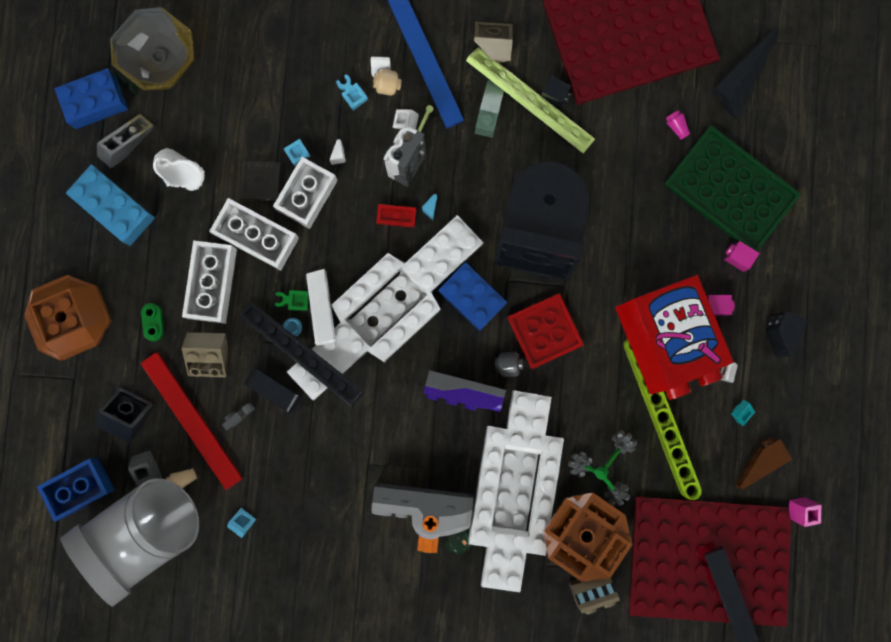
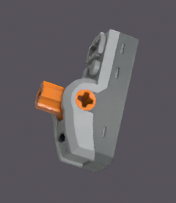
(448, 509)

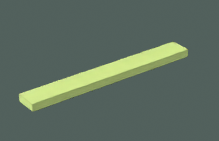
(530, 100)

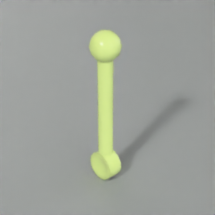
(429, 109)

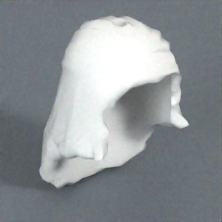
(178, 170)

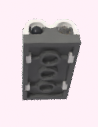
(406, 155)

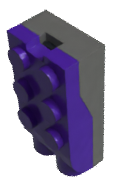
(463, 391)

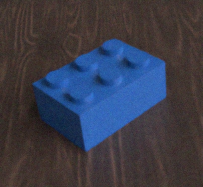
(91, 98)
(472, 296)
(76, 489)

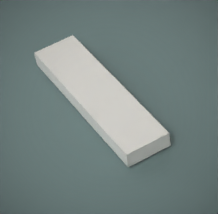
(320, 307)

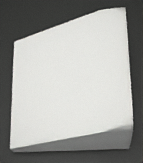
(379, 63)
(405, 118)
(338, 154)
(728, 372)

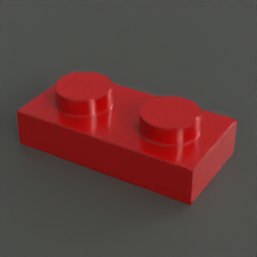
(396, 215)

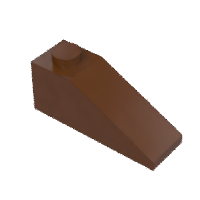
(765, 460)

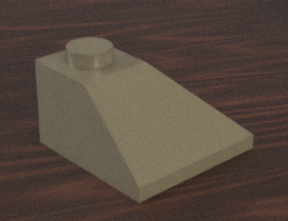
(495, 40)

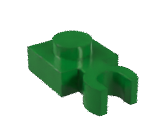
(296, 300)

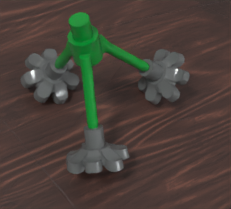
(582, 464)

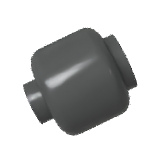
(509, 364)

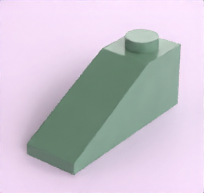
(489, 110)

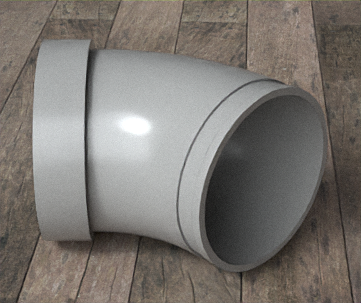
(133, 538)

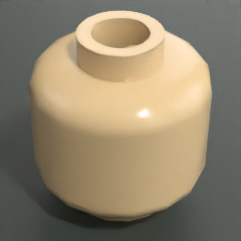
(386, 82)

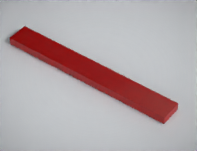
(191, 421)

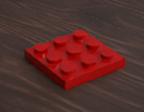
(545, 331)

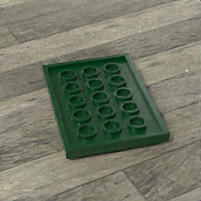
(732, 189)

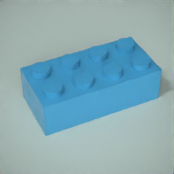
(110, 205)

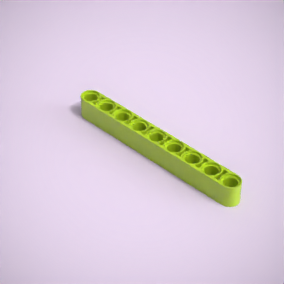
(661, 428)

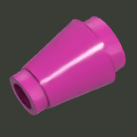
(678, 124)

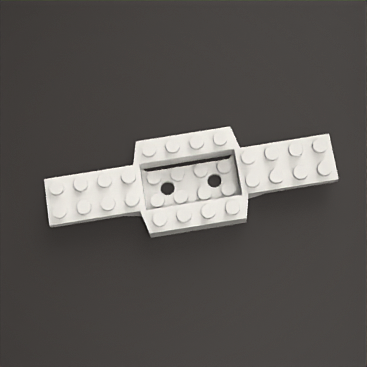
(416, 278)

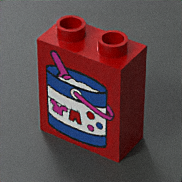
(675, 337)

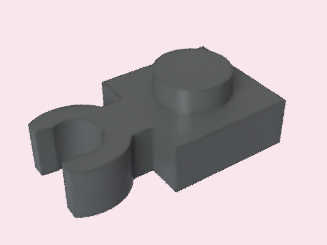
(234, 419)

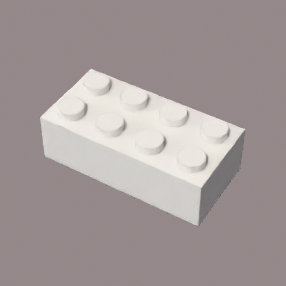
(254, 234)
(209, 282)

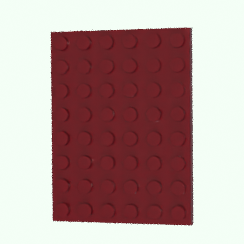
(628, 42)
(673, 575)

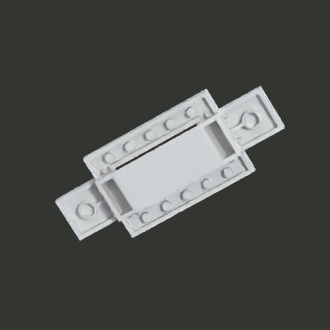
(507, 489)

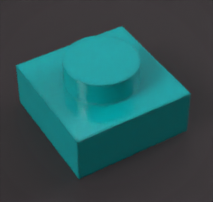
(743, 412)

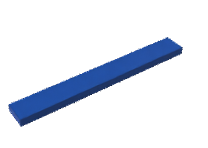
(426, 62)

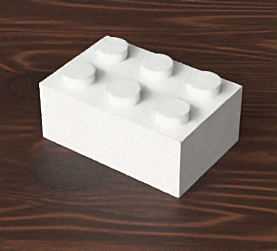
(305, 192)

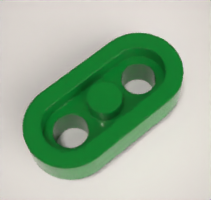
(154, 321)

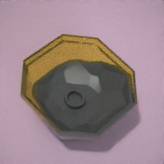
(152, 49)

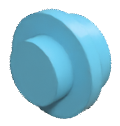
(293, 325)

